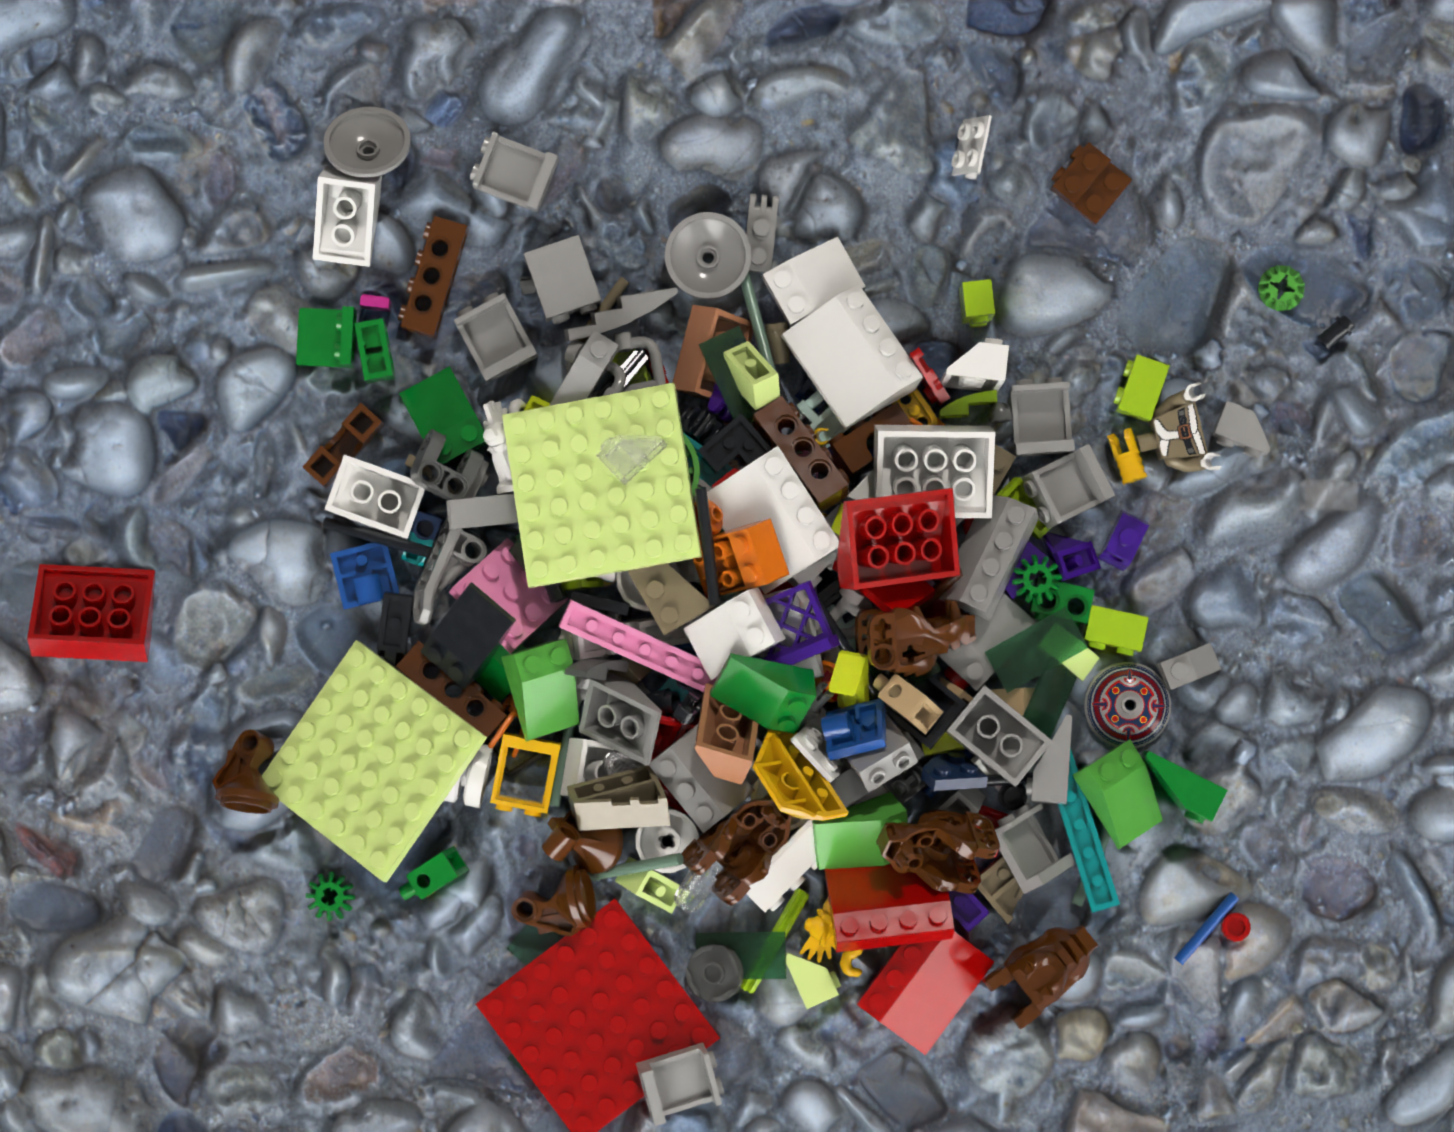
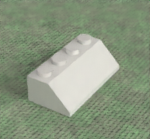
(980, 368)
(786, 869)

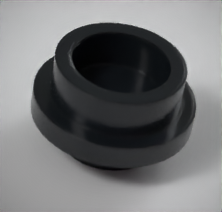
(1012, 797)

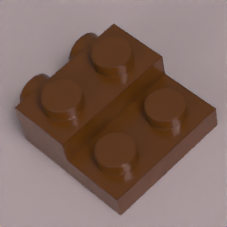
(1090, 182)

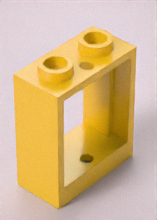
(538, 745)

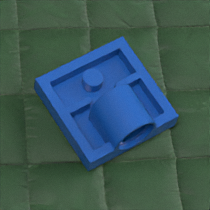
(364, 574)
(854, 729)

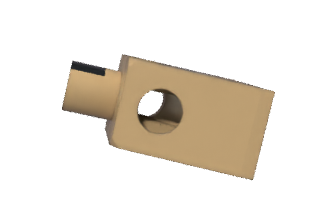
(907, 701)

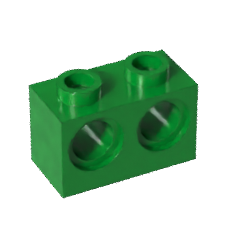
(375, 350)
(1061, 600)

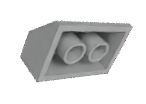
(694, 786)

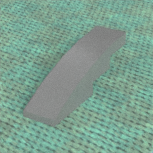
(629, 308)

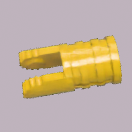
(1130, 462)

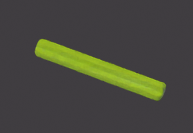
(783, 924)

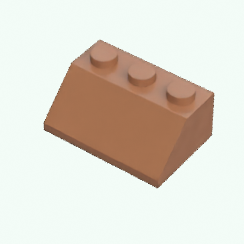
(692, 370)
(725, 739)

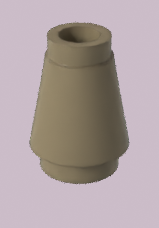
(779, 349)

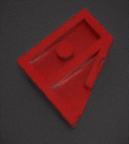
(934, 390)

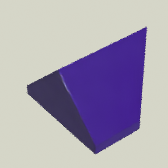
(1070, 555)

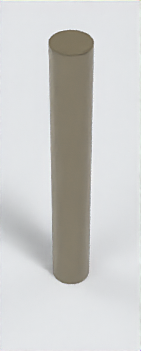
(609, 300)

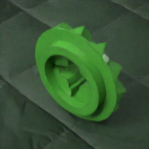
(1269, 294)

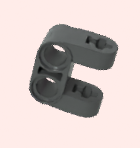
(441, 474)

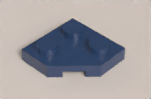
(953, 772)

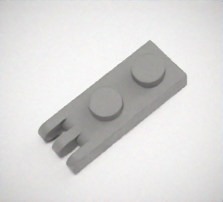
(761, 232)

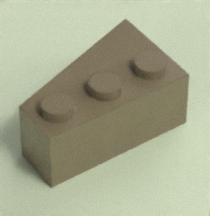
(669, 596)
(619, 801)

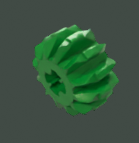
(1041, 588)
(321, 893)

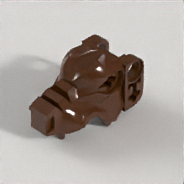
(903, 629)
(935, 846)
(741, 847)
(1044, 969)

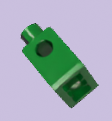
(440, 870)

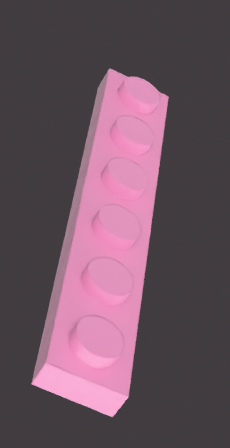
(635, 645)

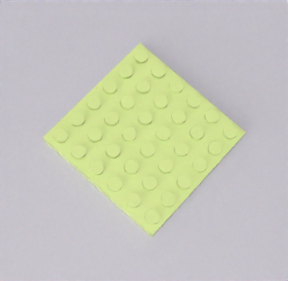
(574, 509)
(372, 760)

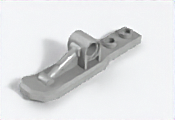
(447, 559)

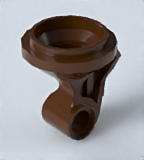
(239, 781)
(592, 849)
(566, 911)

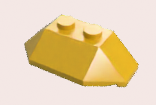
(794, 781)

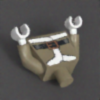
(1178, 434)

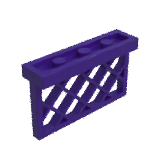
(814, 644)

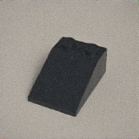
(468, 636)
(945, 700)

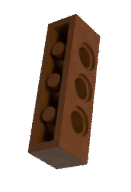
(429, 321)
(782, 415)
(488, 722)

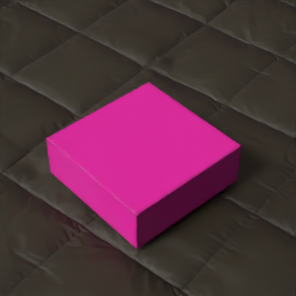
(376, 303)

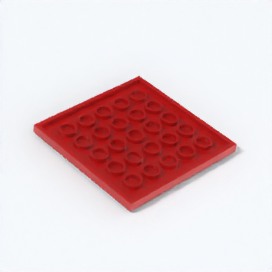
(591, 1014)

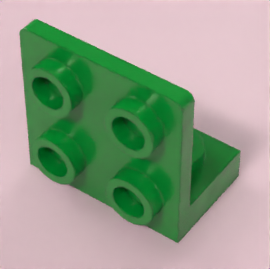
(326, 337)

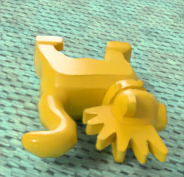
(822, 940)

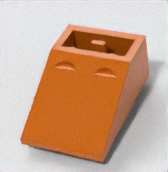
(745, 558)

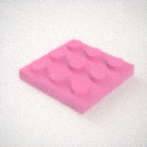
(507, 585)

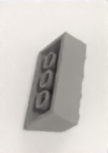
(991, 555)

